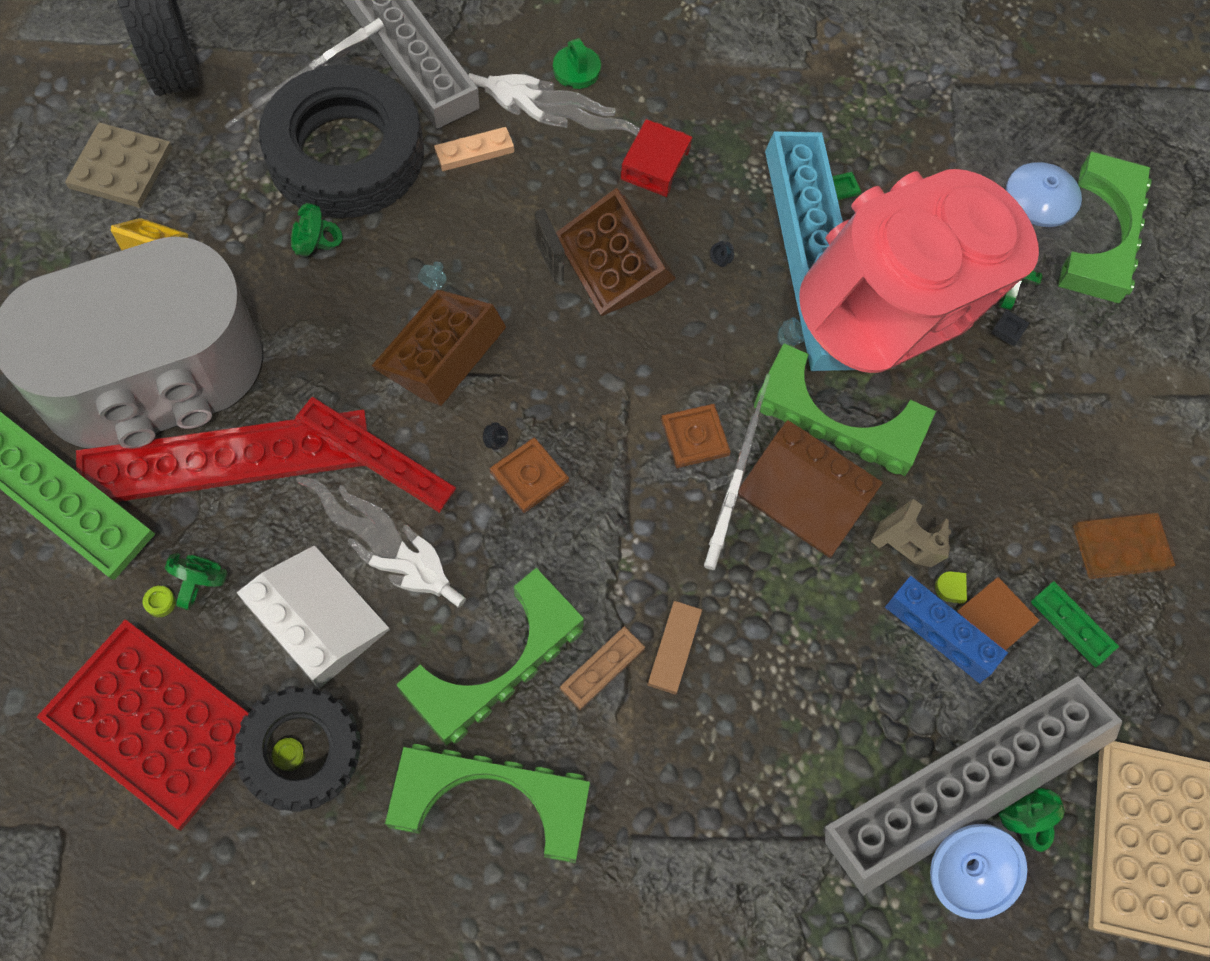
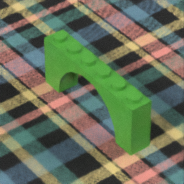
(1124, 189)
(888, 444)
(453, 708)
(429, 775)

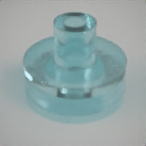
(432, 276)

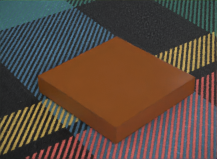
(695, 435)
(529, 475)
(999, 614)

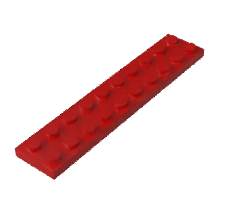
(212, 459)

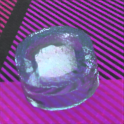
(793, 332)

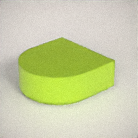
(952, 587)

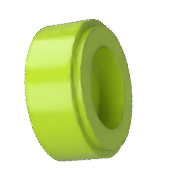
(159, 601)
(288, 754)

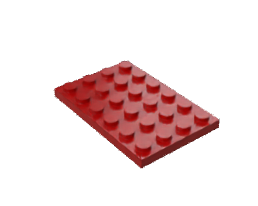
(149, 723)

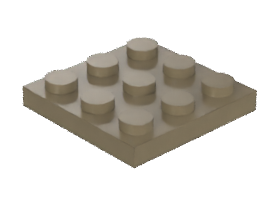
(119, 165)

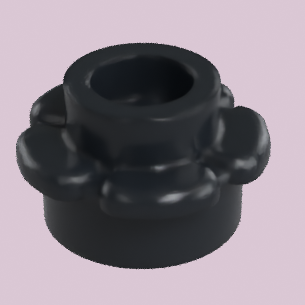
(717, 251)
(495, 436)

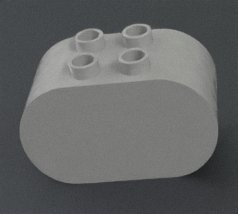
(131, 343)

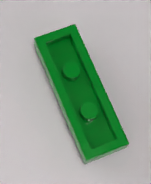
(1074, 624)

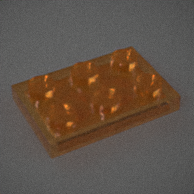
(1124, 546)

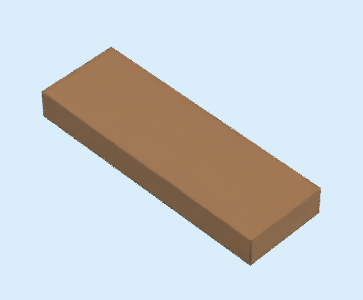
(674, 647)
(602, 668)

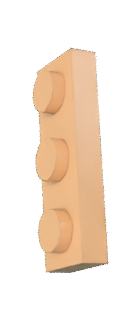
(474, 149)

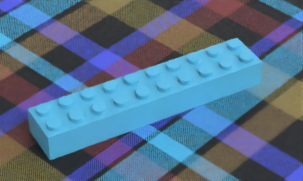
(806, 215)

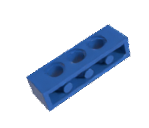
(946, 630)

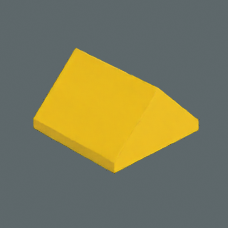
(141, 231)

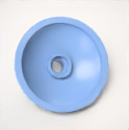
(1045, 193)
(987, 884)

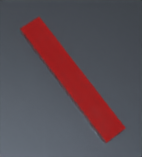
(375, 454)

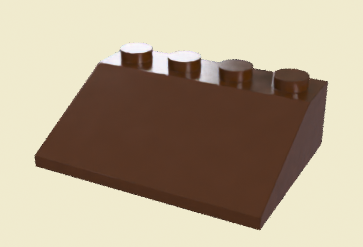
(614, 254)
(440, 345)
(809, 488)

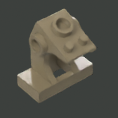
(907, 537)

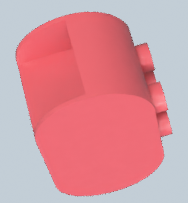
(915, 267)

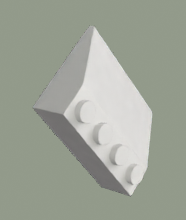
(313, 614)

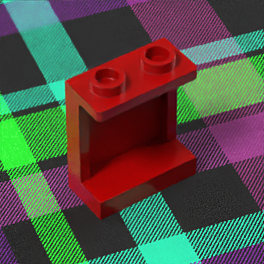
(655, 157)

